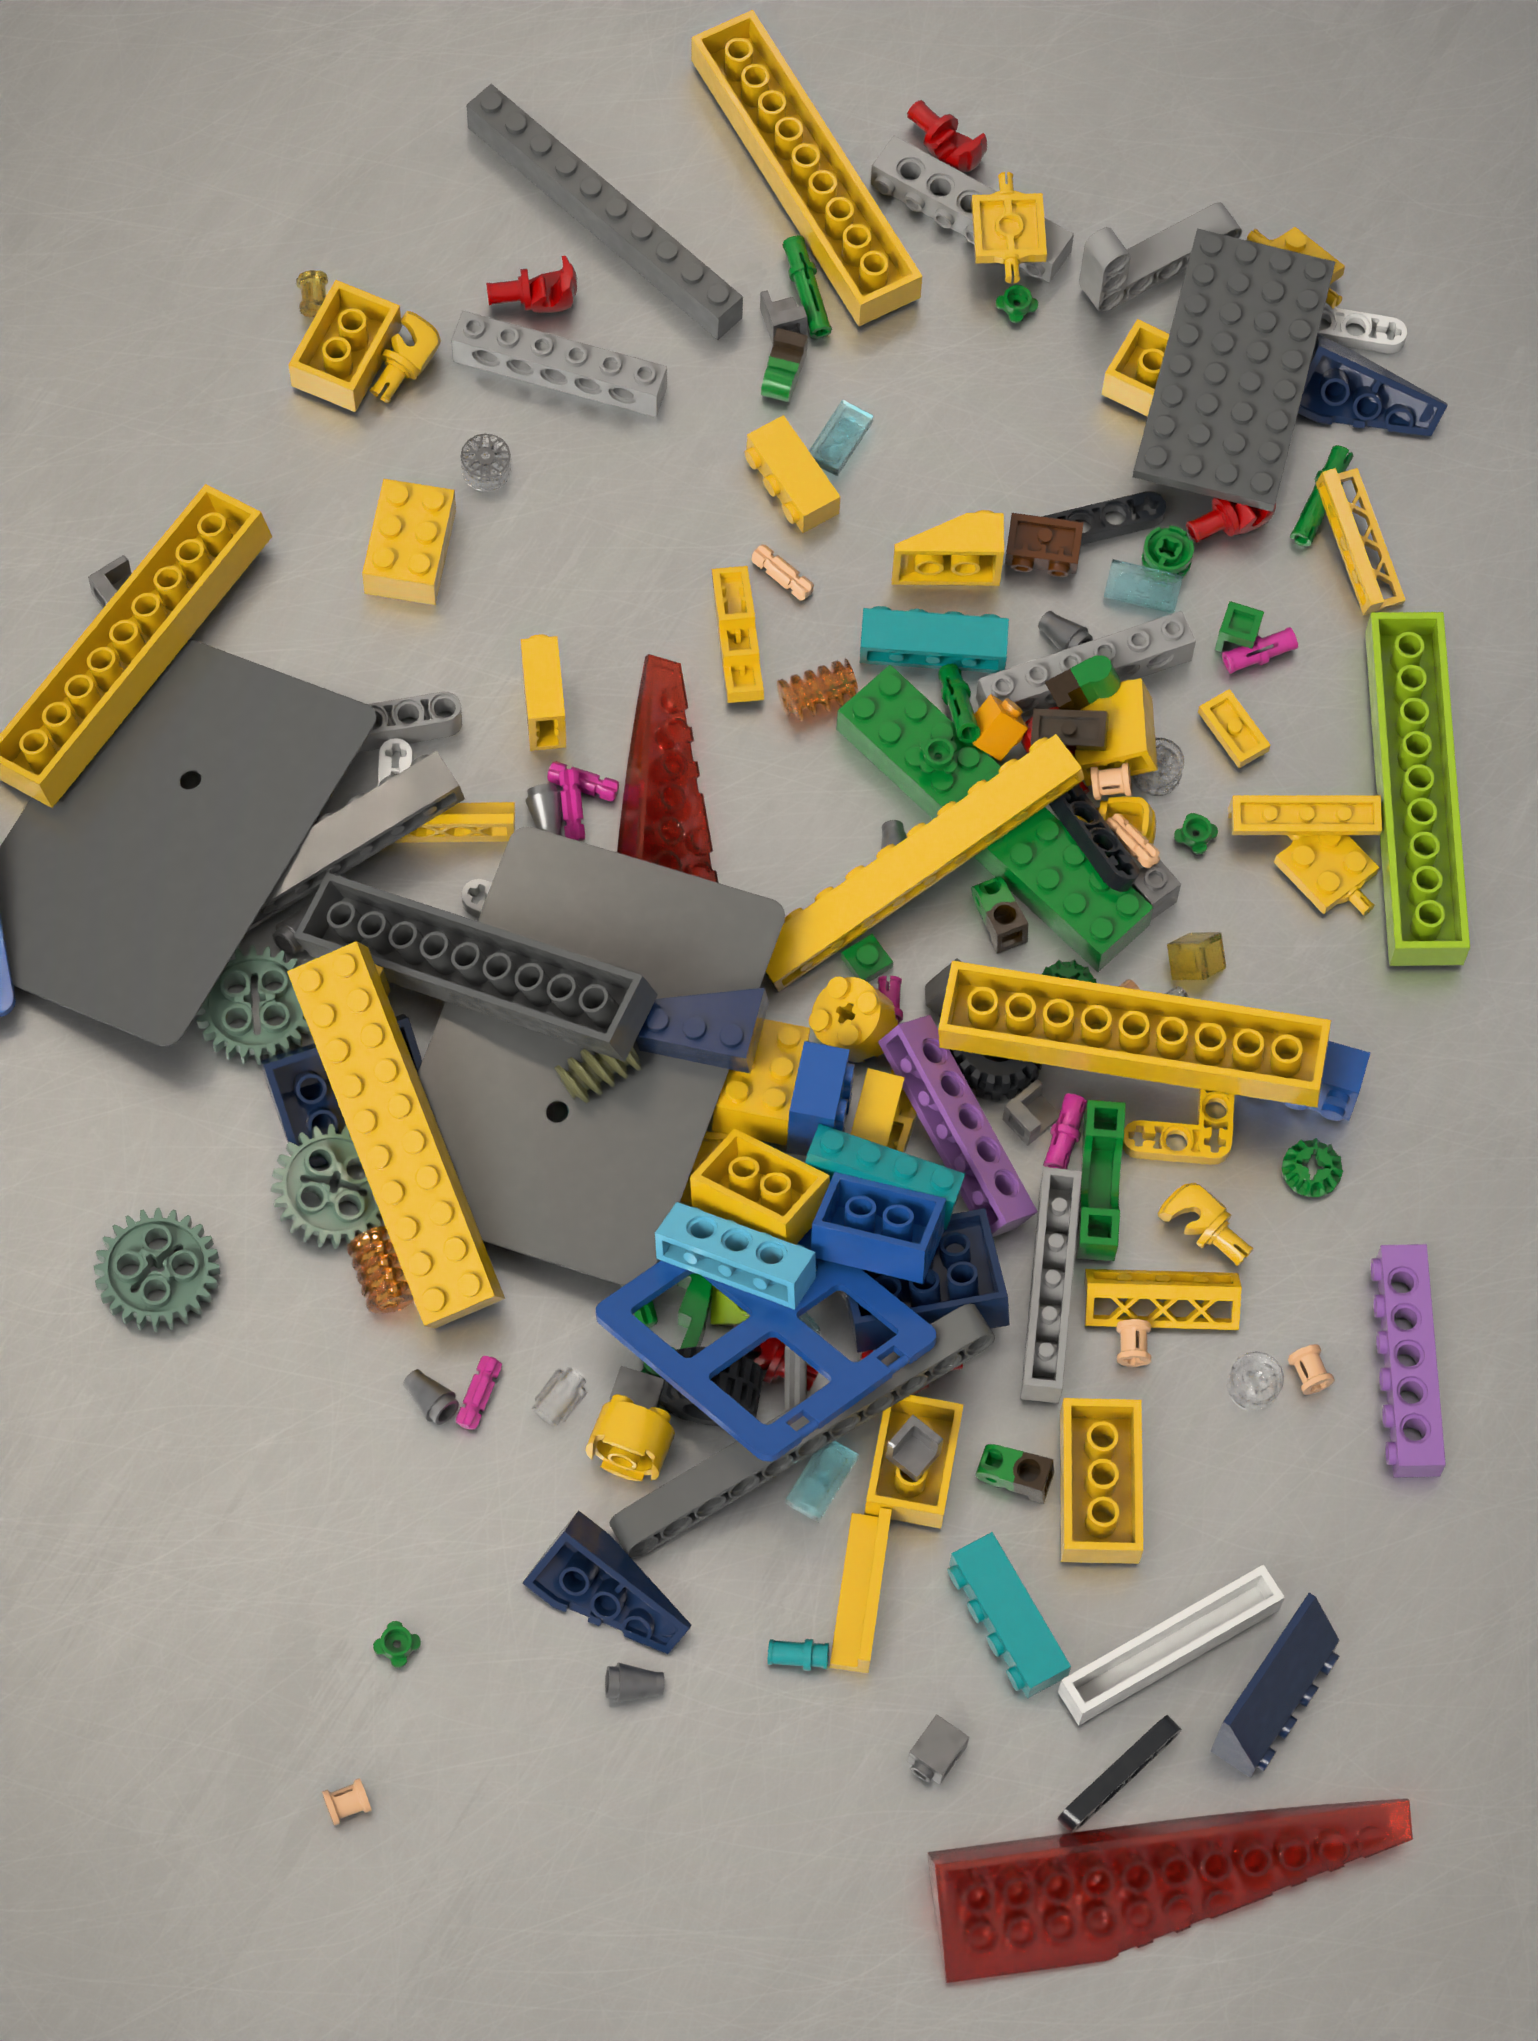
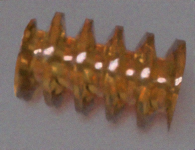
(817, 689)
(377, 1272)

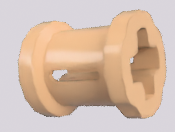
(1111, 781)
(1133, 1342)
(1311, 1369)
(346, 1801)

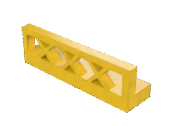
(1352, 543)
(1305, 814)
(468, 824)
(1163, 1285)
(860, 1591)

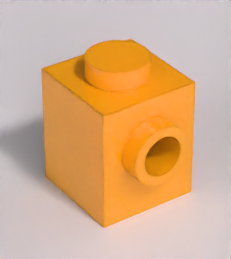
(999, 726)

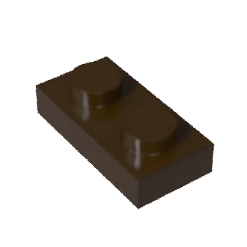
(1074, 727)

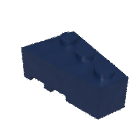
(707, 1028)

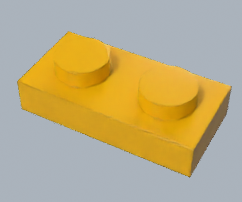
(1234, 728)

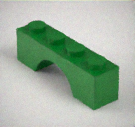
(1100, 1180)

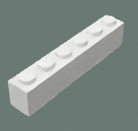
(1170, 1644)

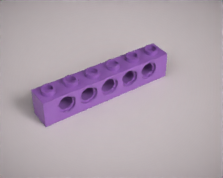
(957, 1124)
(1411, 1267)

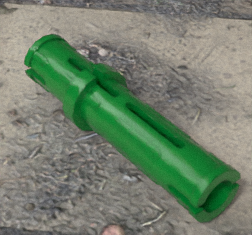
(803, 274)
(1314, 510)
(957, 696)

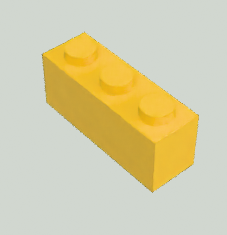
(792, 474)

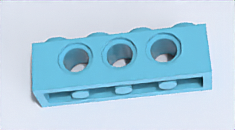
(735, 1255)

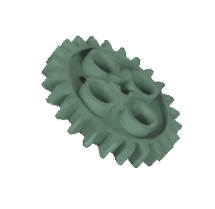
(224, 1007)
(326, 1219)
(181, 1291)

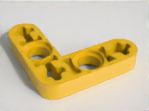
(1195, 1135)

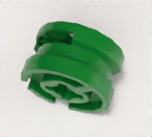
(1168, 550)

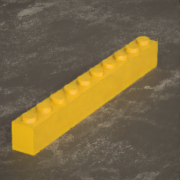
(922, 858)

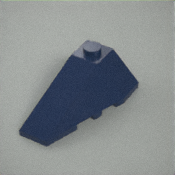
(1360, 393)
(599, 1580)

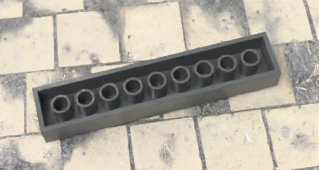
(481, 966)

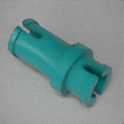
(798, 1654)

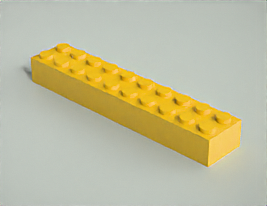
(806, 168)
(130, 644)
(1134, 1033)
(396, 1135)

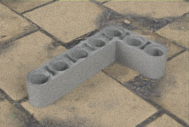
(1116, 274)

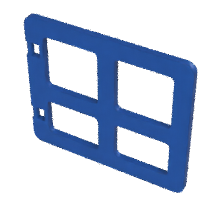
(768, 1319)

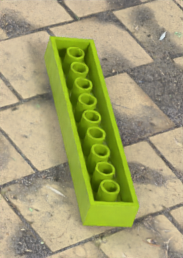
(1417, 789)

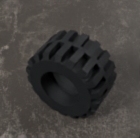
(995, 1077)
(739, 1380)

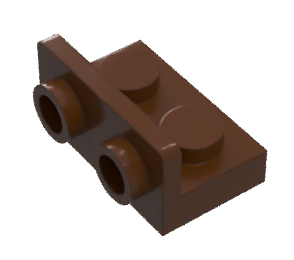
(1043, 544)

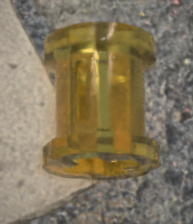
(312, 292)

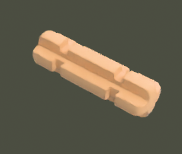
(782, 572)
(1134, 841)

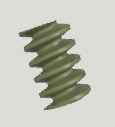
(593, 1071)

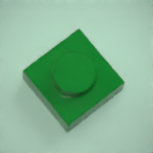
(867, 959)

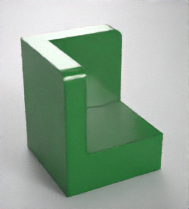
(1239, 626)

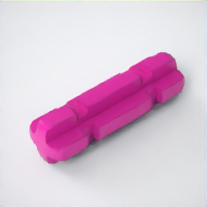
(589, 782)
(572, 804)
(478, 1392)

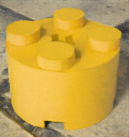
(852, 1017)
(631, 1439)

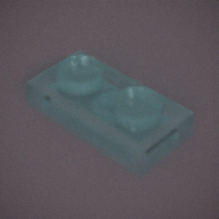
(840, 437)
(1143, 586)
(821, 1480)

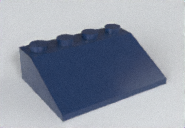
(305, 1093)
(960, 1274)
(1278, 1689)

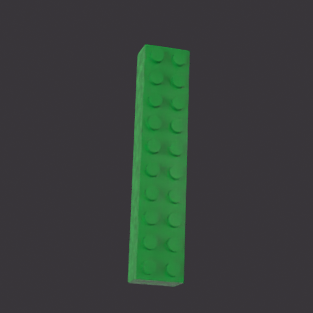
(1034, 859)

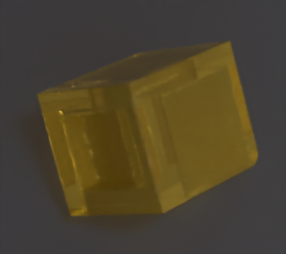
(1196, 956)

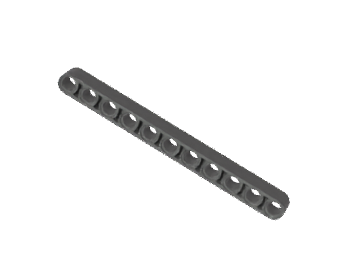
(737, 1471)

